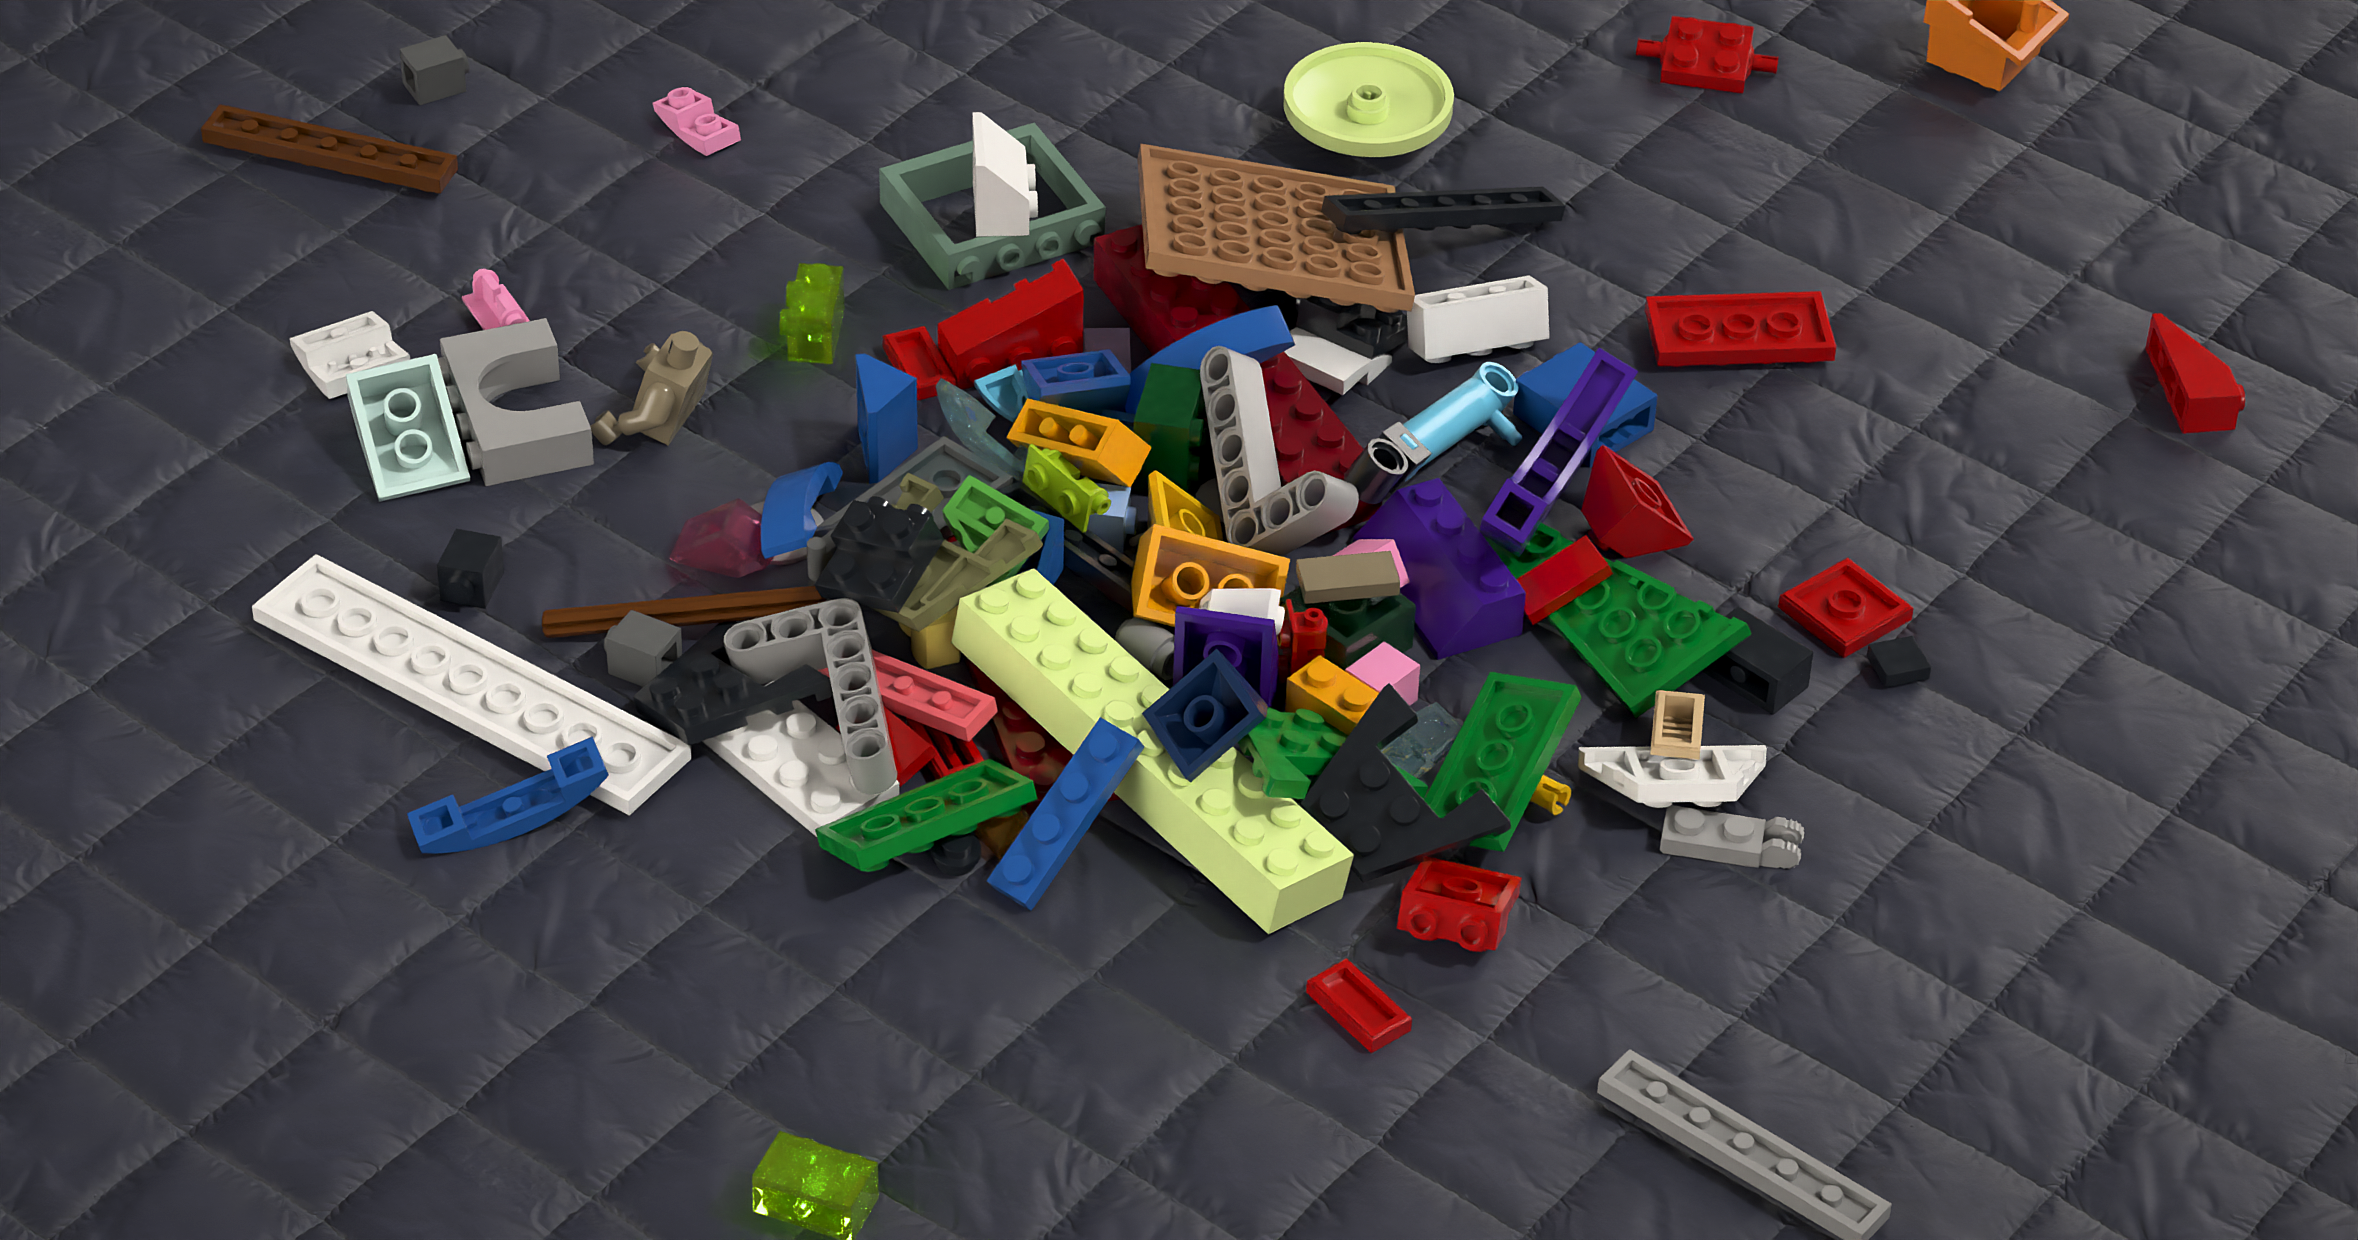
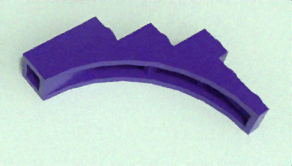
(1558, 454)

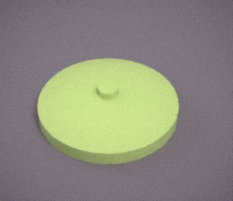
(1368, 99)

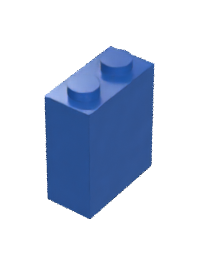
(1549, 384)

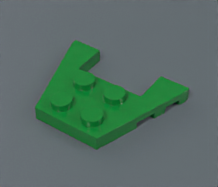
(1294, 746)

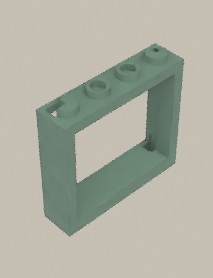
(951, 170)

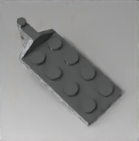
(941, 464)

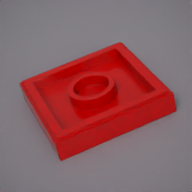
(1845, 607)

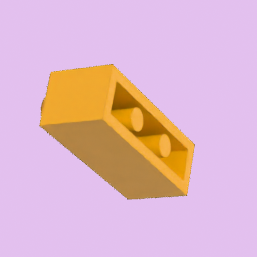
(1091, 442)

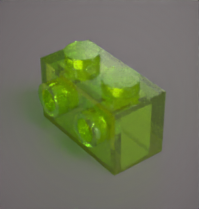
(813, 313)
(815, 1186)

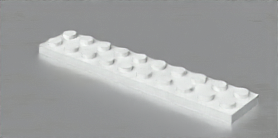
(466, 679)

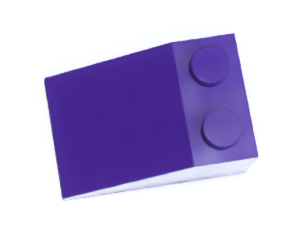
(1244, 640)

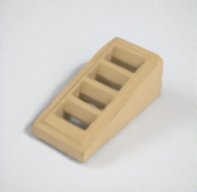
(1677, 724)

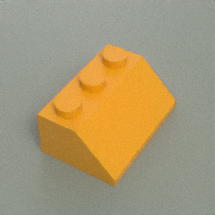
(1183, 567)

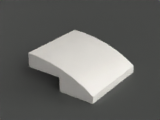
(344, 349)
(1332, 364)

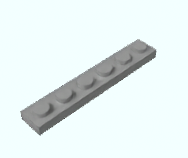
(1744, 1148)

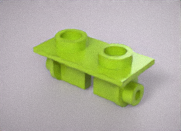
(1057, 483)

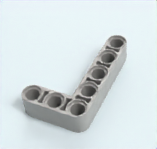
(1253, 503)
(830, 638)

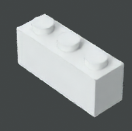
(1478, 319)

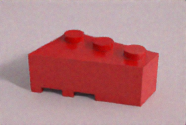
(1026, 324)

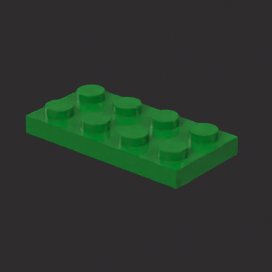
(1504, 747)
(926, 814)

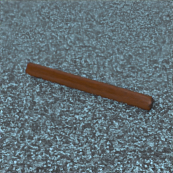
(679, 611)

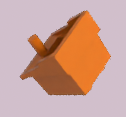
(1989, 37)

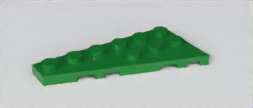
(1633, 626)

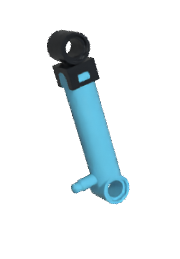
(1403, 449)

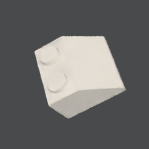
(1001, 181)

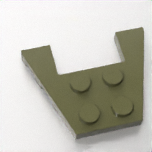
(953, 569)

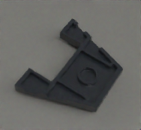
(707, 697)
(1378, 811)

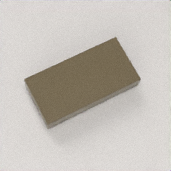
(1347, 577)

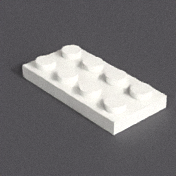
(797, 765)

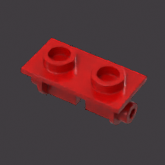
(1298, 638)

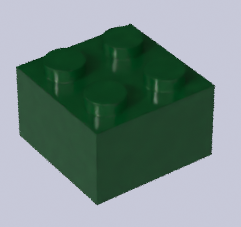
(1173, 425)

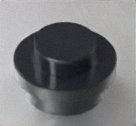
(956, 854)

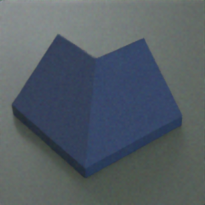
(1205, 714)

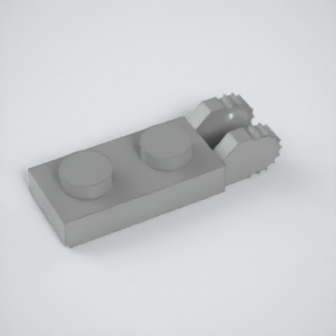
(1731, 838)

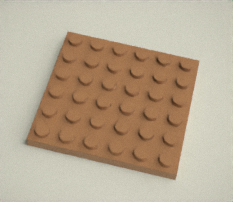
(1265, 230)

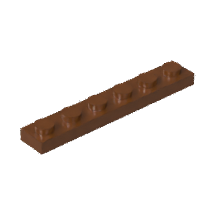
(329, 148)

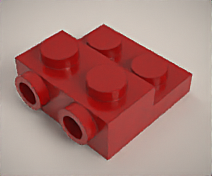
(1458, 904)

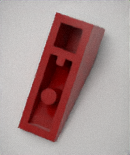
(2193, 379)

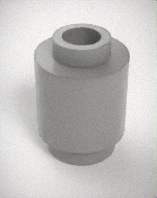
(1148, 645)

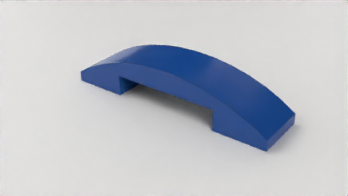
(1254, 333)
(787, 507)
(512, 810)

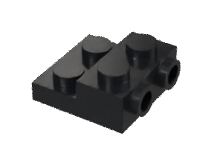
(1354, 327)
(879, 554)

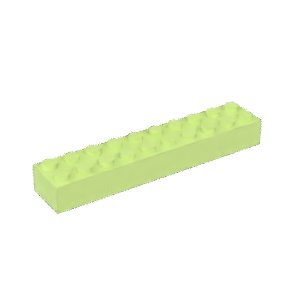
(1072, 673)

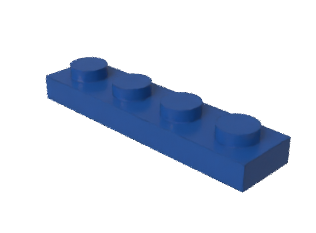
(1065, 813)

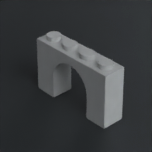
(503, 441)

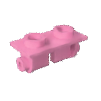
(492, 302)

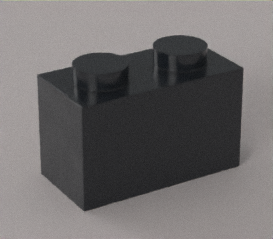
(1764, 666)

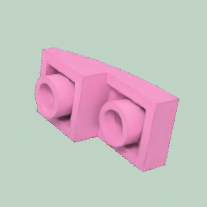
(694, 121)

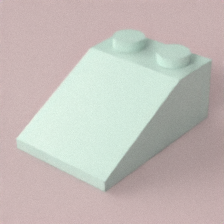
(406, 427)

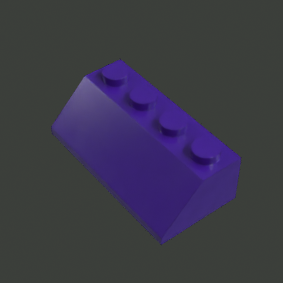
(1455, 576)

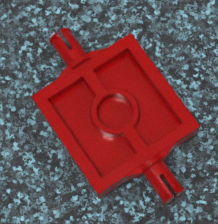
(1707, 54)

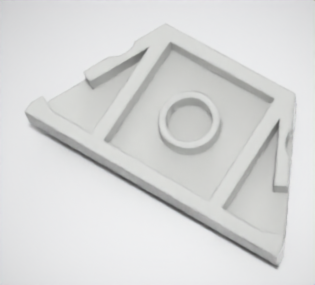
(1660, 780)

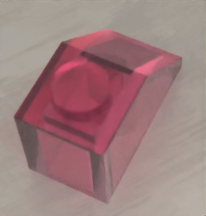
(723, 541)

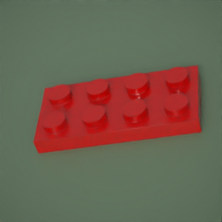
(1740, 328)

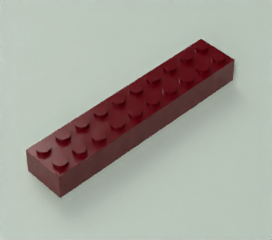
(1169, 308)

